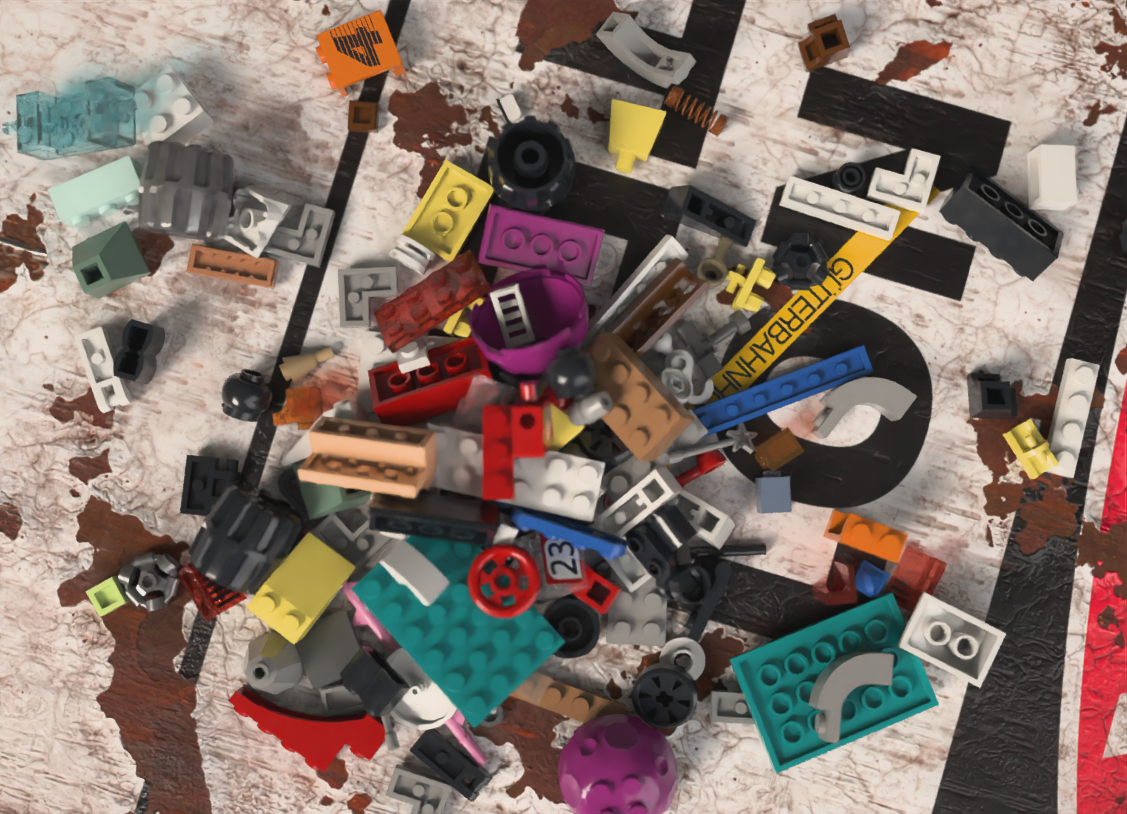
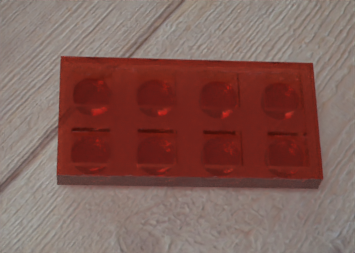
(431, 301)

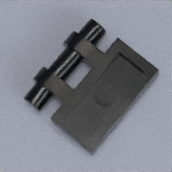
(201, 482)

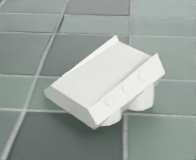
(255, 218)

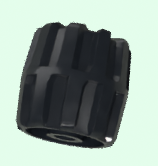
(531, 165)
(245, 537)

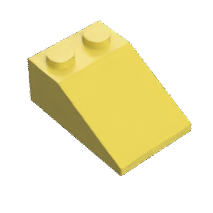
(301, 588)

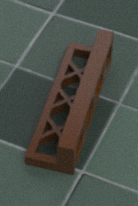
(651, 304)

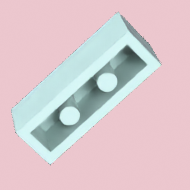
(97, 192)

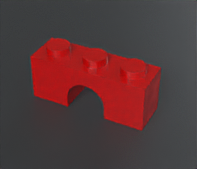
(497, 453)

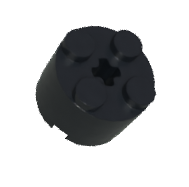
(586, 622)

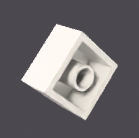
(170, 108)

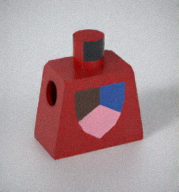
(531, 422)

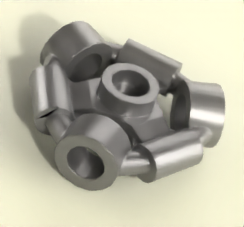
(150, 580)

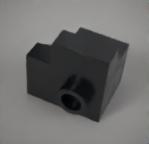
(990, 397)

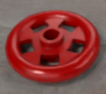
(523, 598)

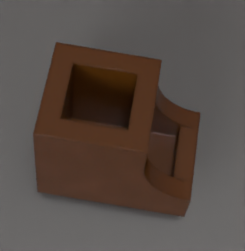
(825, 44)

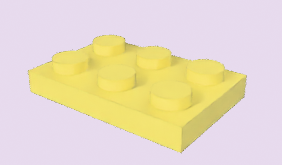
(449, 211)

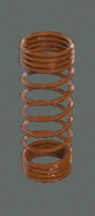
(674, 98)

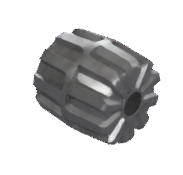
(185, 191)

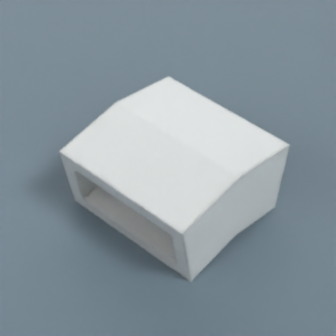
(505, 530)

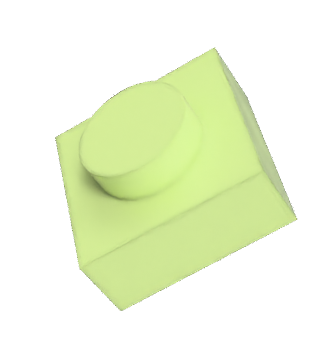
(107, 596)

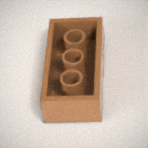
(643, 408)

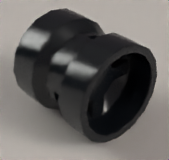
(844, 183)

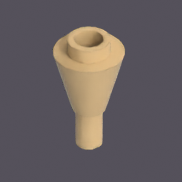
(300, 365)

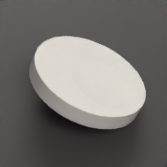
(424, 703)

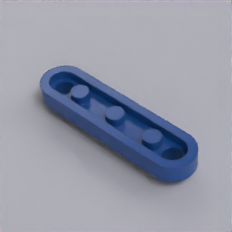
(579, 535)

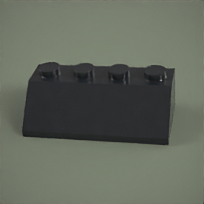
(1002, 224)
(435, 517)

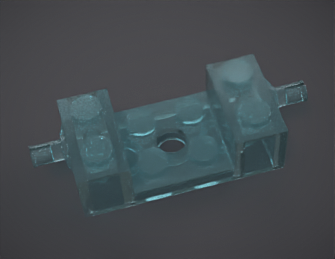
(53, 128)

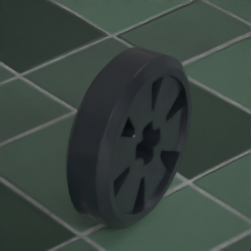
(599, 448)
(679, 687)

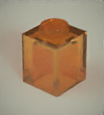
(777, 449)

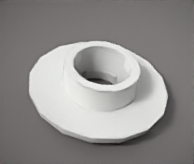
(688, 646)

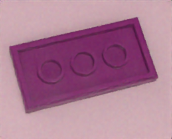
(537, 241)

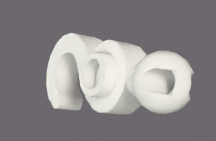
(683, 361)

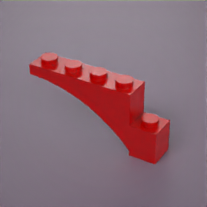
(311, 734)

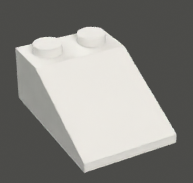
(951, 639)

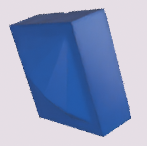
(869, 579)

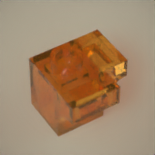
(301, 408)

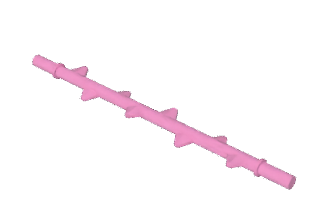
(365, 617)

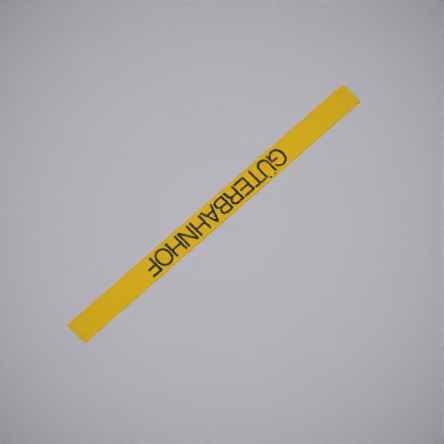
(803, 310)

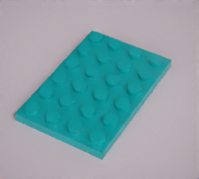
(456, 644)
(782, 672)

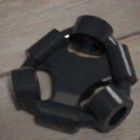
(799, 262)

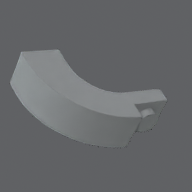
(642, 53)
(879, 393)
(839, 680)

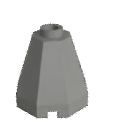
(272, 664)

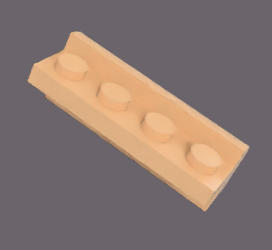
(370, 456)

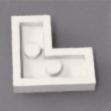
(911, 188)

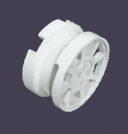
(411, 258)

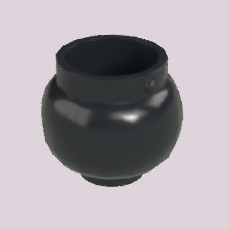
(572, 373)
(246, 395)

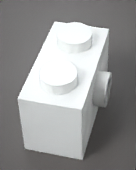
(1052, 177)

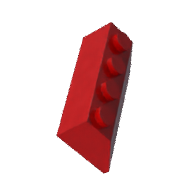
(428, 390)

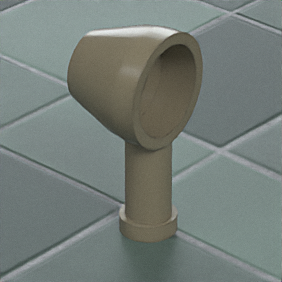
(714, 266)

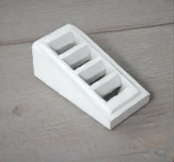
(518, 300)

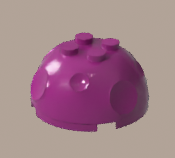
(556, 314)
(617, 768)

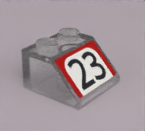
(559, 564)

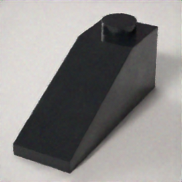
(706, 214)

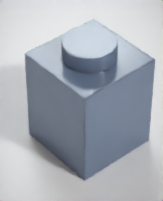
(773, 493)

